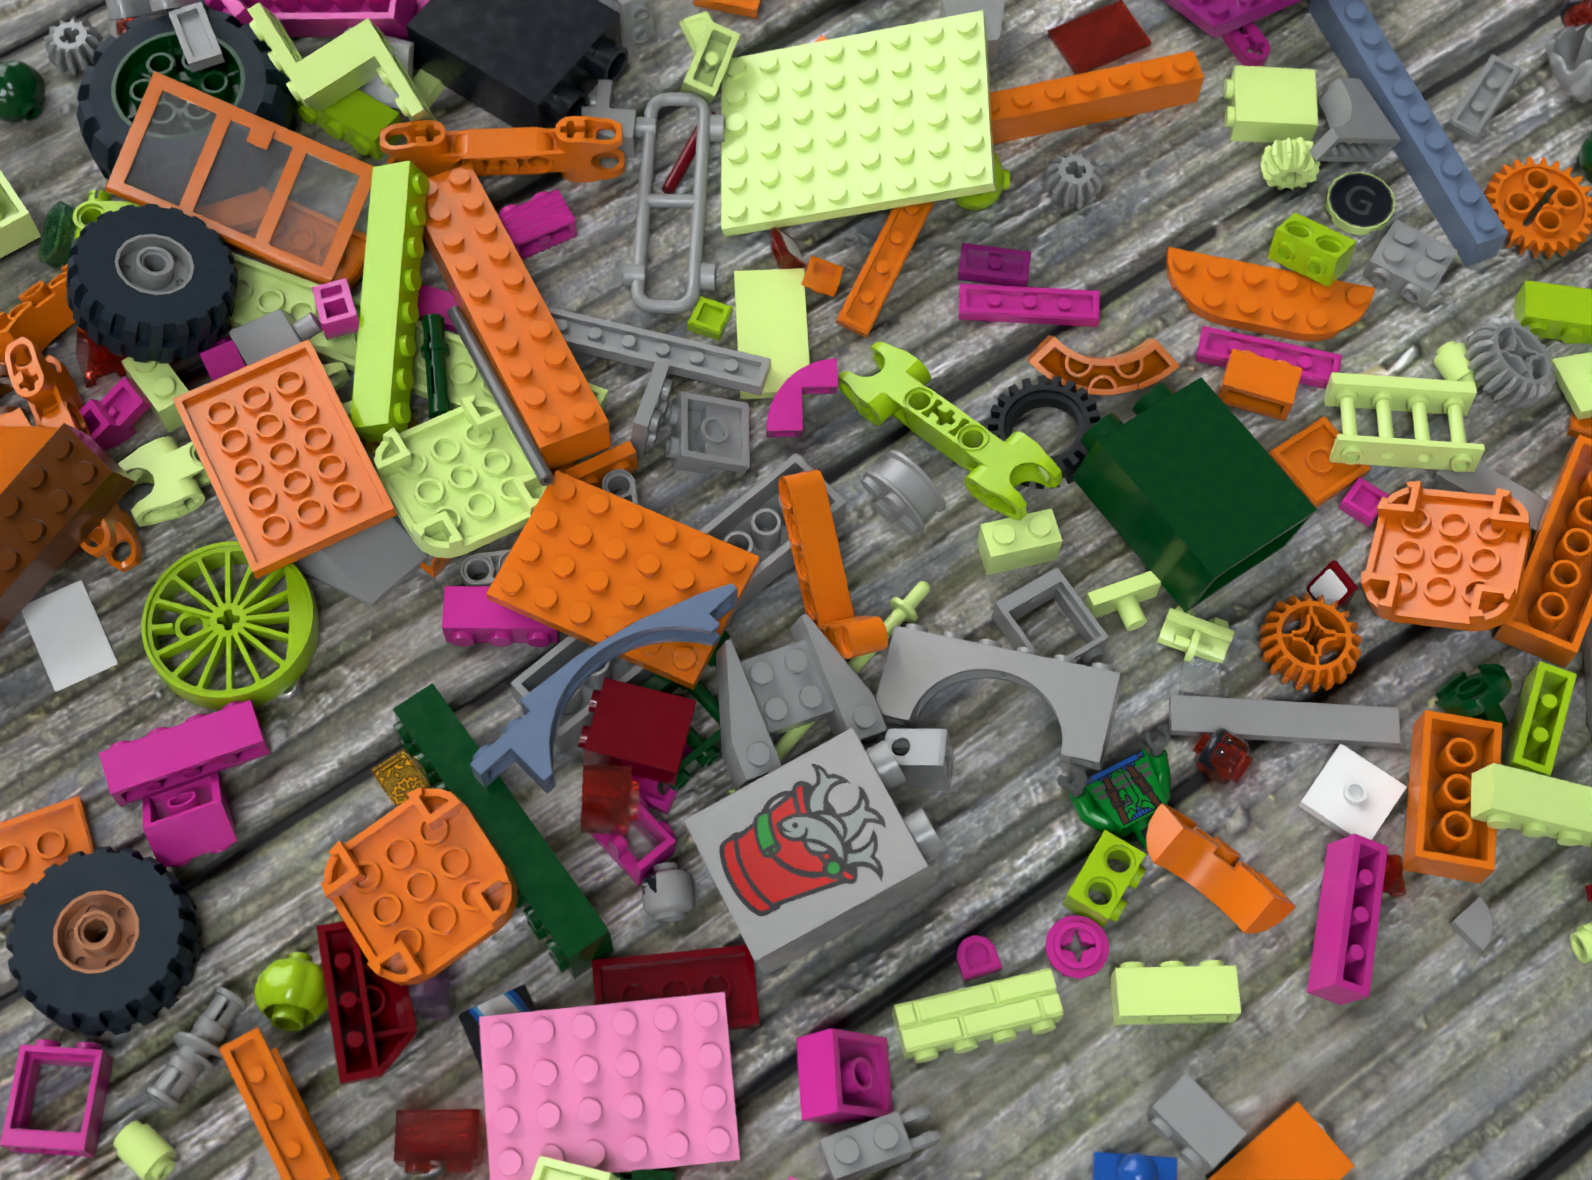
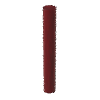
(682, 164)

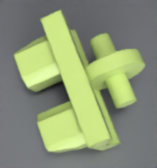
(1195, 635)

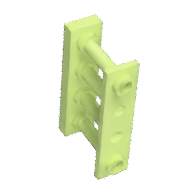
(1405, 395)

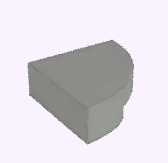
(1475, 925)

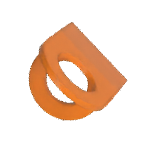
(436, 568)

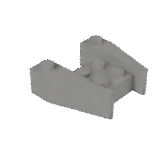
(784, 693)

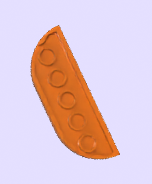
(1265, 297)

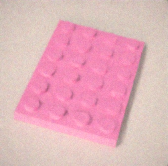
(610, 1086)

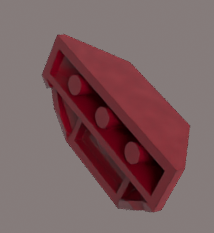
(367, 1013)

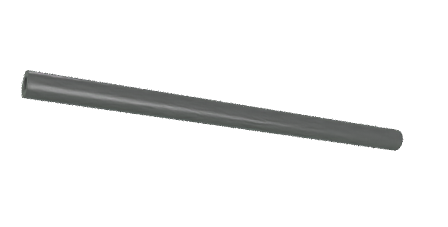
(501, 396)

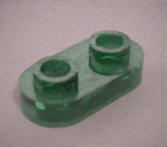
(57, 235)

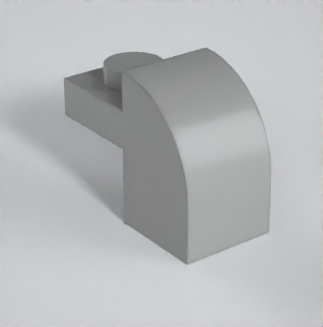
(602, 107)

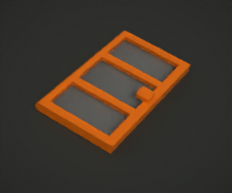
(242, 178)

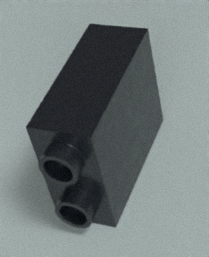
(520, 56)

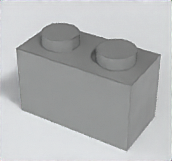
(1195, 1125)

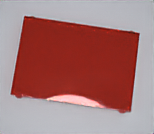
(1099, 38)

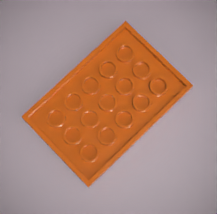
(283, 458)
(604, 562)

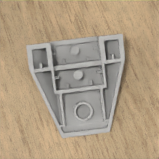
(366, 563)

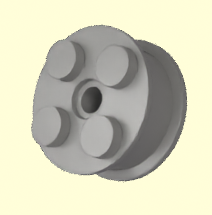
(903, 492)

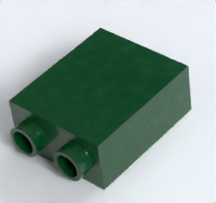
(1190, 490)

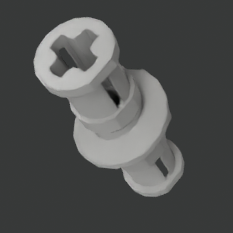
(196, 1048)

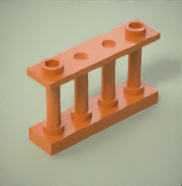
(278, 1109)

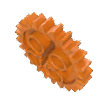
(1560, 222)

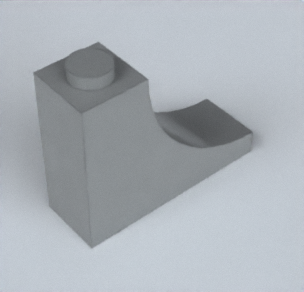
(1355, 124)

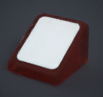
(785, 250)

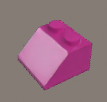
(188, 820)
(843, 1077)

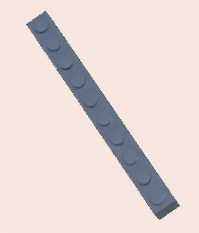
(1424, 145)

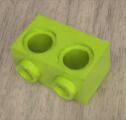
(1311, 249)
(1098, 876)

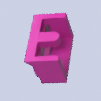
(643, 847)

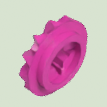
(1088, 935)

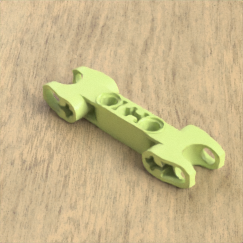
(179, 471)

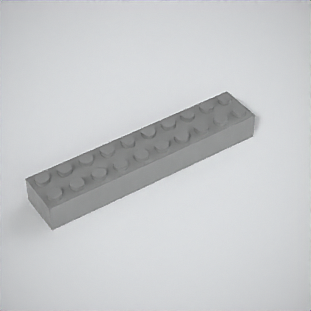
(751, 524)

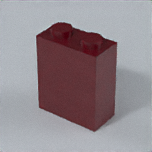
(637, 730)

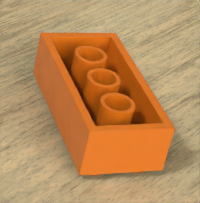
(1439, 824)

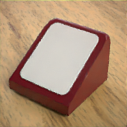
(1333, 584)

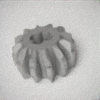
(72, 45)
(1073, 179)

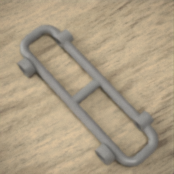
(700, 275)

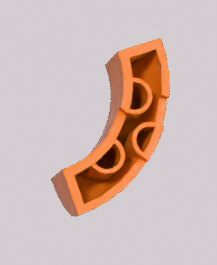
(38, 318)
(1104, 375)
(1213, 869)

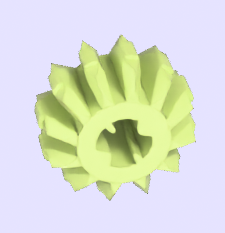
(1289, 163)

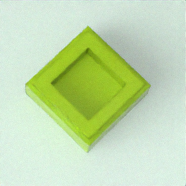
(710, 318)

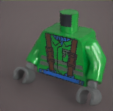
(1124, 793)

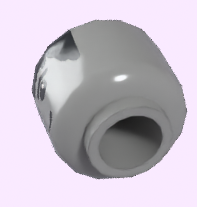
(667, 893)

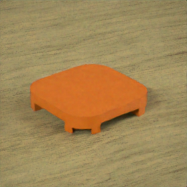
(1447, 558)
(420, 886)

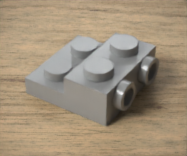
(1409, 263)
(708, 433)

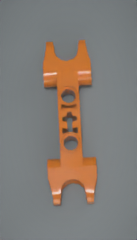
(510, 151)
(57, 401)

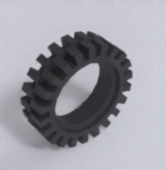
(1047, 395)

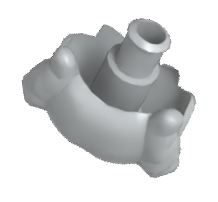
(1572, 61)

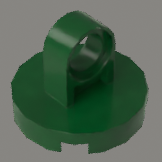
(1477, 694)

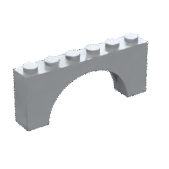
(927, 663)

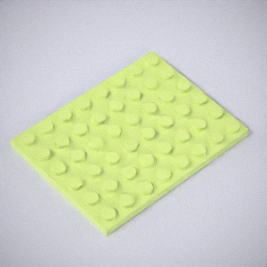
(857, 125)

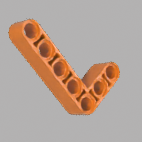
(821, 567)

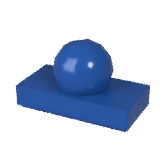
(1132, 1167)

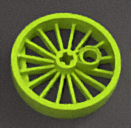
(215, 634)

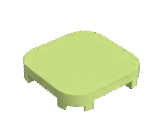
(458, 479)

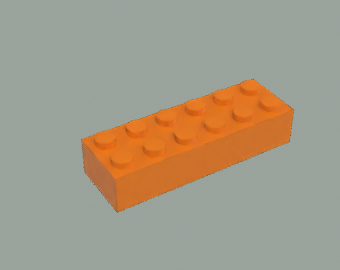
(1558, 570)

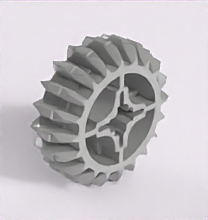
(1510, 362)

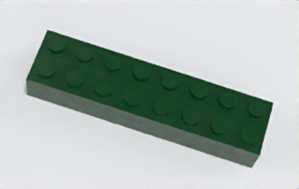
(545, 889)

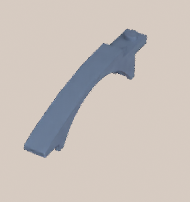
(532, 738)

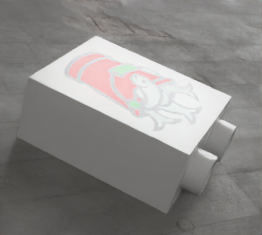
(815, 848)

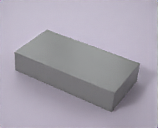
(196, 36)

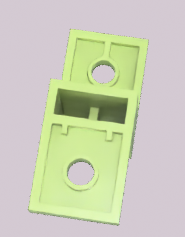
(339, 65)

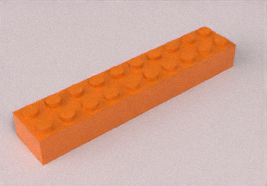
(511, 319)

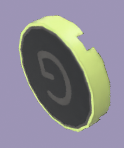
(1359, 203)

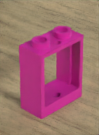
(15, 1131)

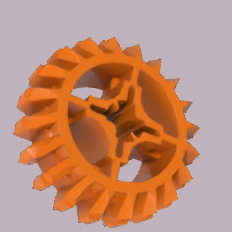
(1321, 626)

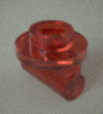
(1393, 876)

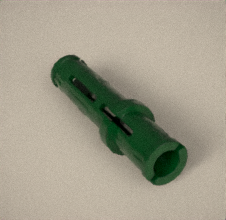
(435, 353)

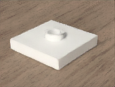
(1352, 794)

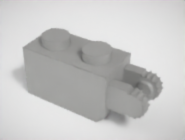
(874, 1145)

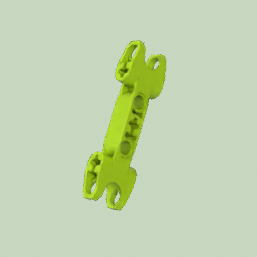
(993, 463)

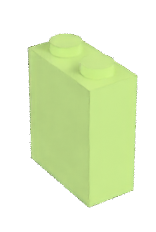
(1271, 104)

